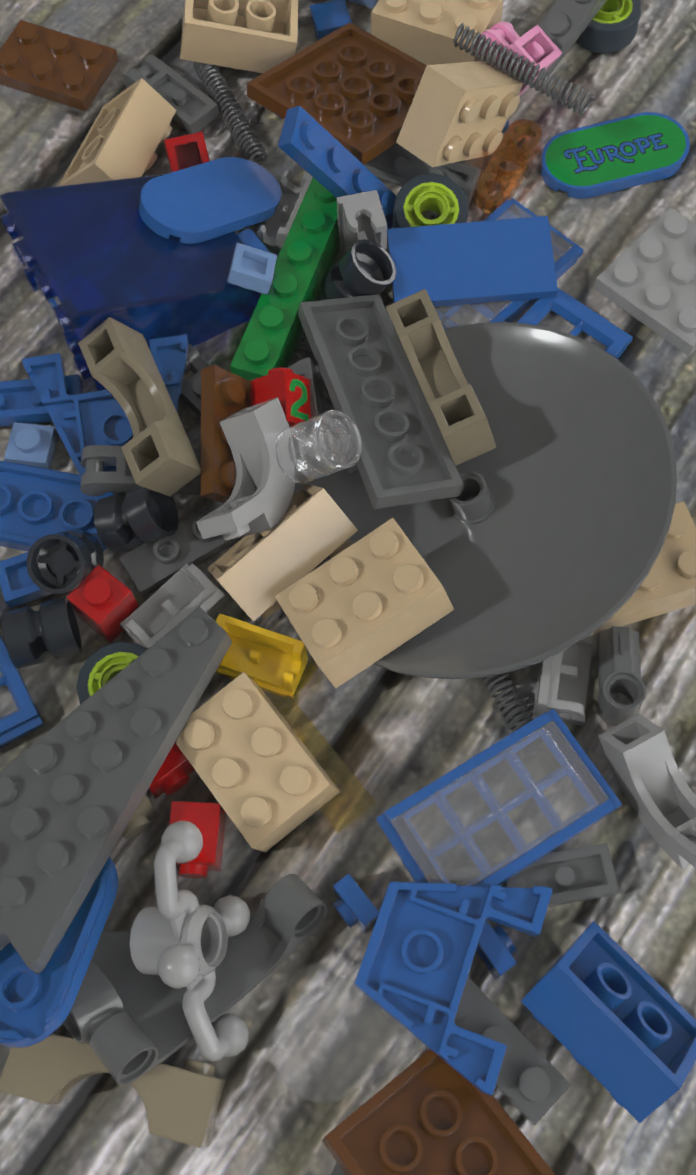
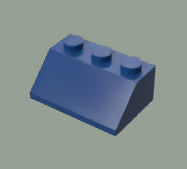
(616, 1022)

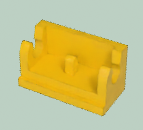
(264, 655)

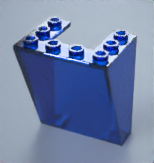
(105, 262)

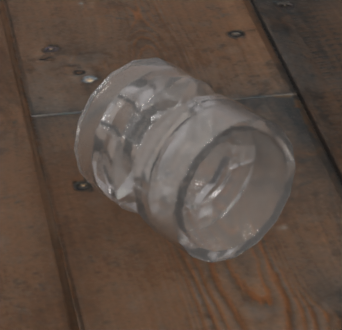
(318, 447)

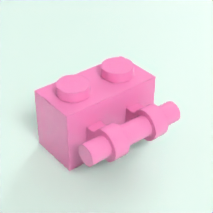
(531, 45)

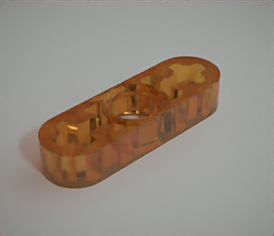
(508, 151)

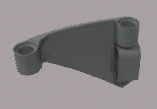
(140, 1020)

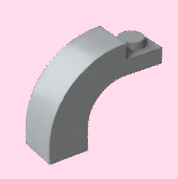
(260, 486)
(654, 785)

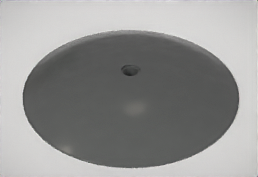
(561, 509)

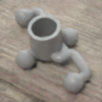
(189, 942)

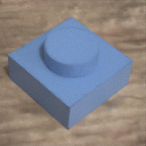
(252, 268)
(31, 445)

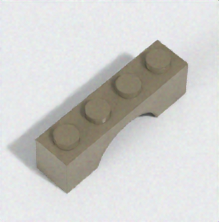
(441, 378)
(160, 449)
(177, 1100)

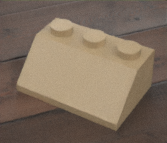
(122, 137)
(277, 558)

